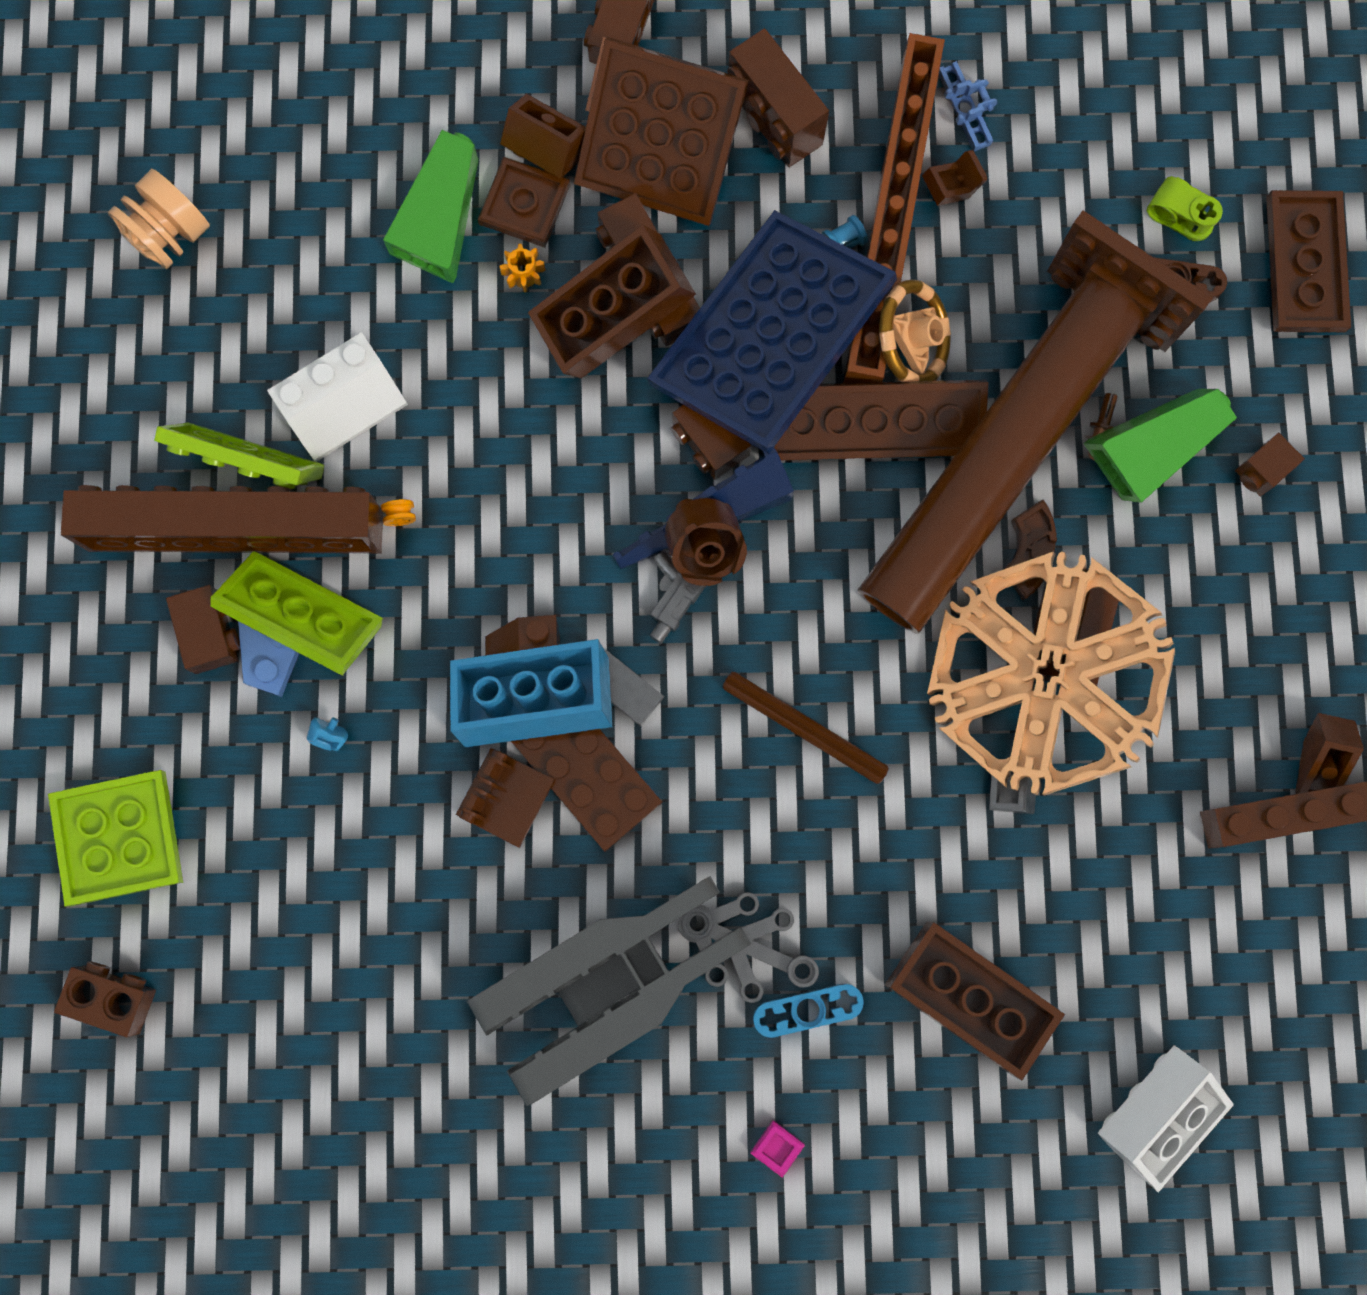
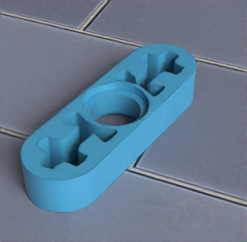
(833, 994)

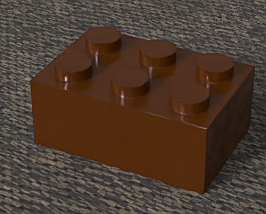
(778, 99)

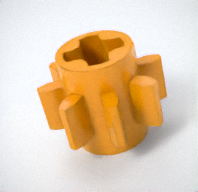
(518, 258)

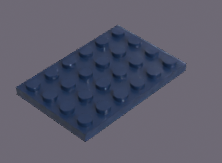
(772, 330)

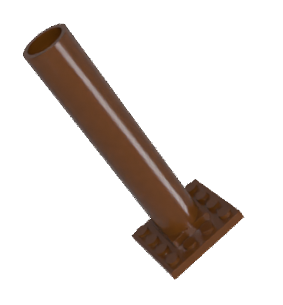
(1114, 297)

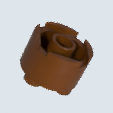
(705, 541)

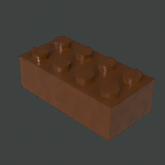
(611, 302)
(974, 1000)

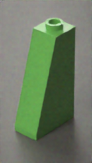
(436, 209)
(1158, 443)

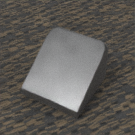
(1010, 800)

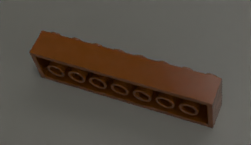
(222, 520)

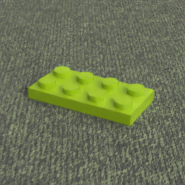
(249, 457)
(297, 612)

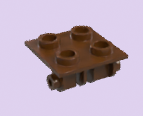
(505, 797)

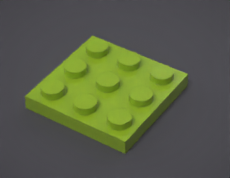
(115, 838)

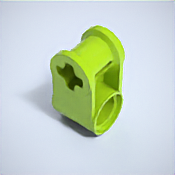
(1182, 206)

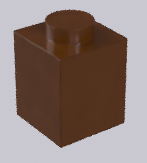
(1269, 465)

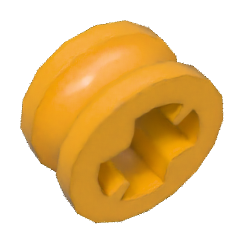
(398, 512)

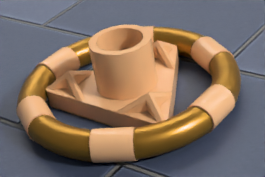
(915, 333)

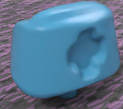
(326, 735)

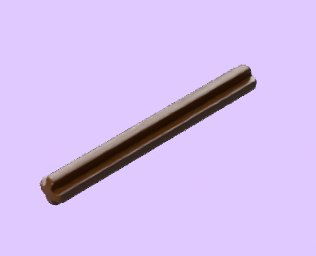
(805, 727)

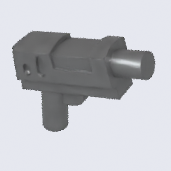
(676, 600)

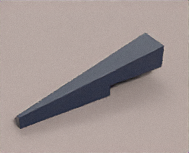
(747, 492)

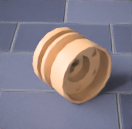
(158, 219)

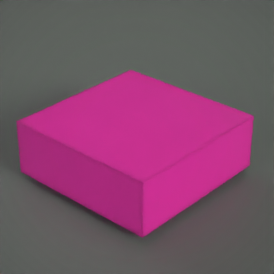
(777, 1148)

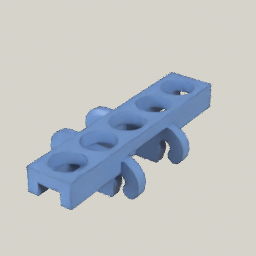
(967, 88)

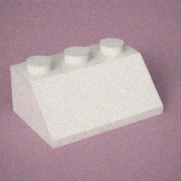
(337, 397)
(1166, 1117)

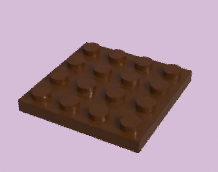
(659, 130)

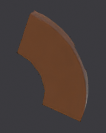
(1035, 538)

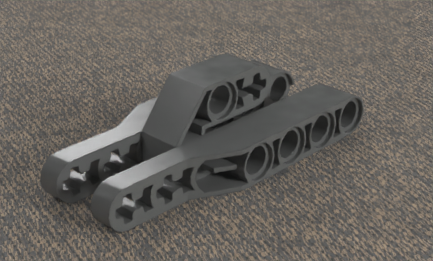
(593, 974)

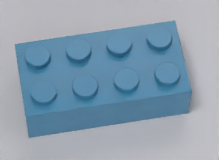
(530, 693)

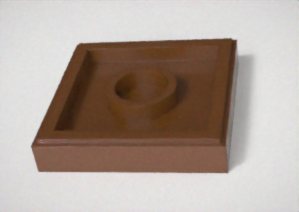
(524, 202)

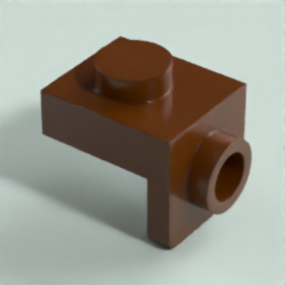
(955, 180)

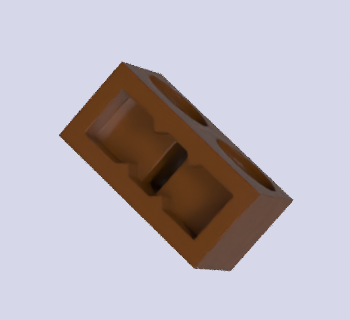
(104, 1008)

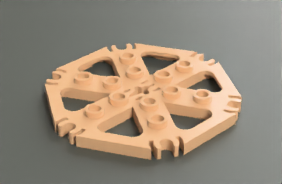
(1077, 694)

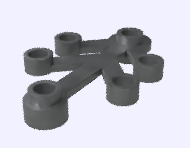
(756, 950)

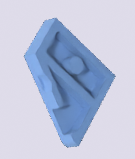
(265, 661)

